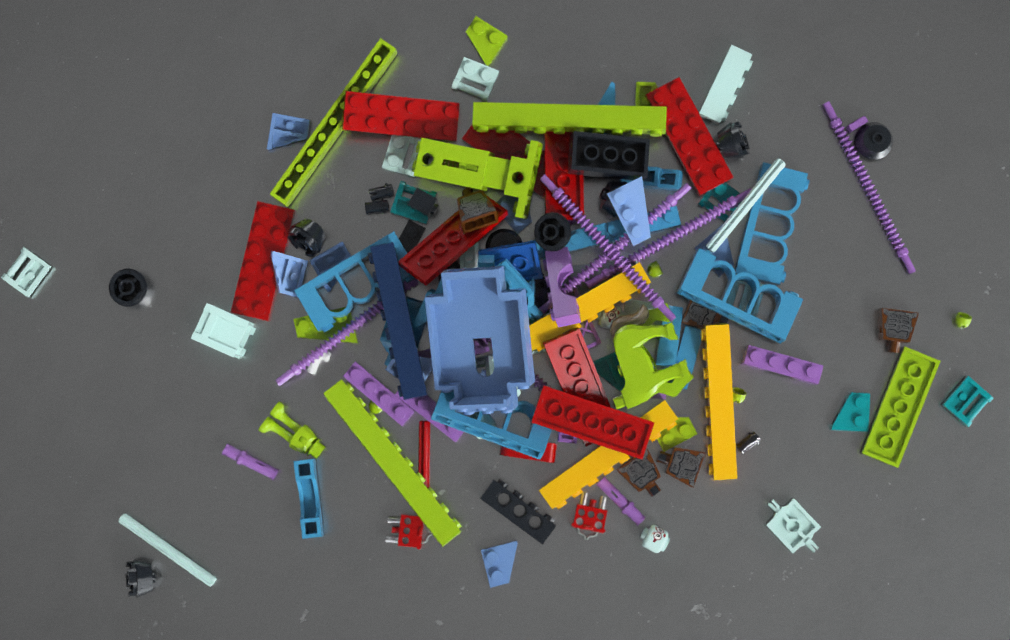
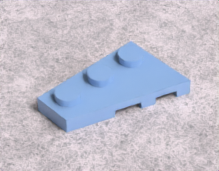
(631, 209)

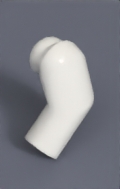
(314, 366)

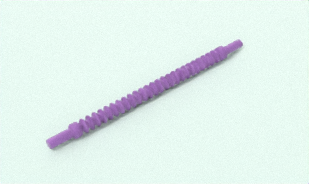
(839, 129)
(671, 200)
(731, 202)
(657, 302)
(295, 369)

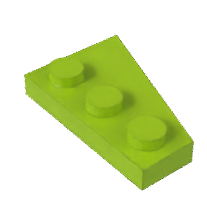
(307, 330)

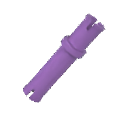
(249, 461)
(621, 501)

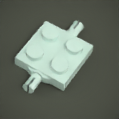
(793, 525)

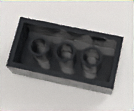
(608, 156)

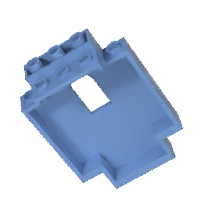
(473, 308)

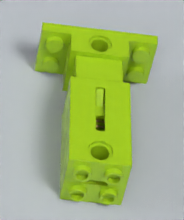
(480, 169)

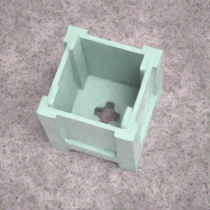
(223, 331)

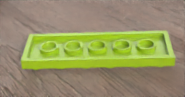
(900, 407)

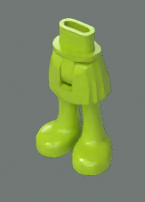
(302, 441)

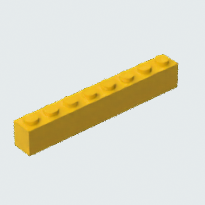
(590, 303)
(720, 401)
(601, 461)

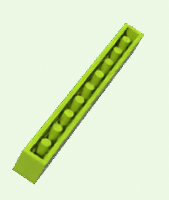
(569, 118)
(331, 125)
(392, 463)

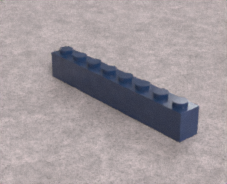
(398, 320)

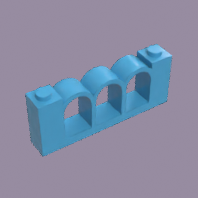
(771, 272)
(312, 300)
(786, 303)
(532, 446)

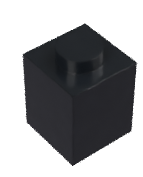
(423, 203)

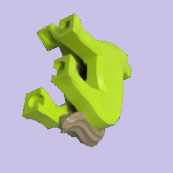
(636, 362)

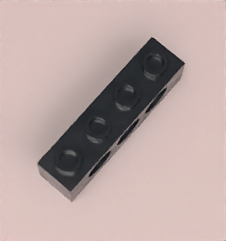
(540, 532)

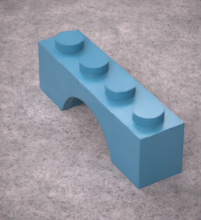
(309, 497)

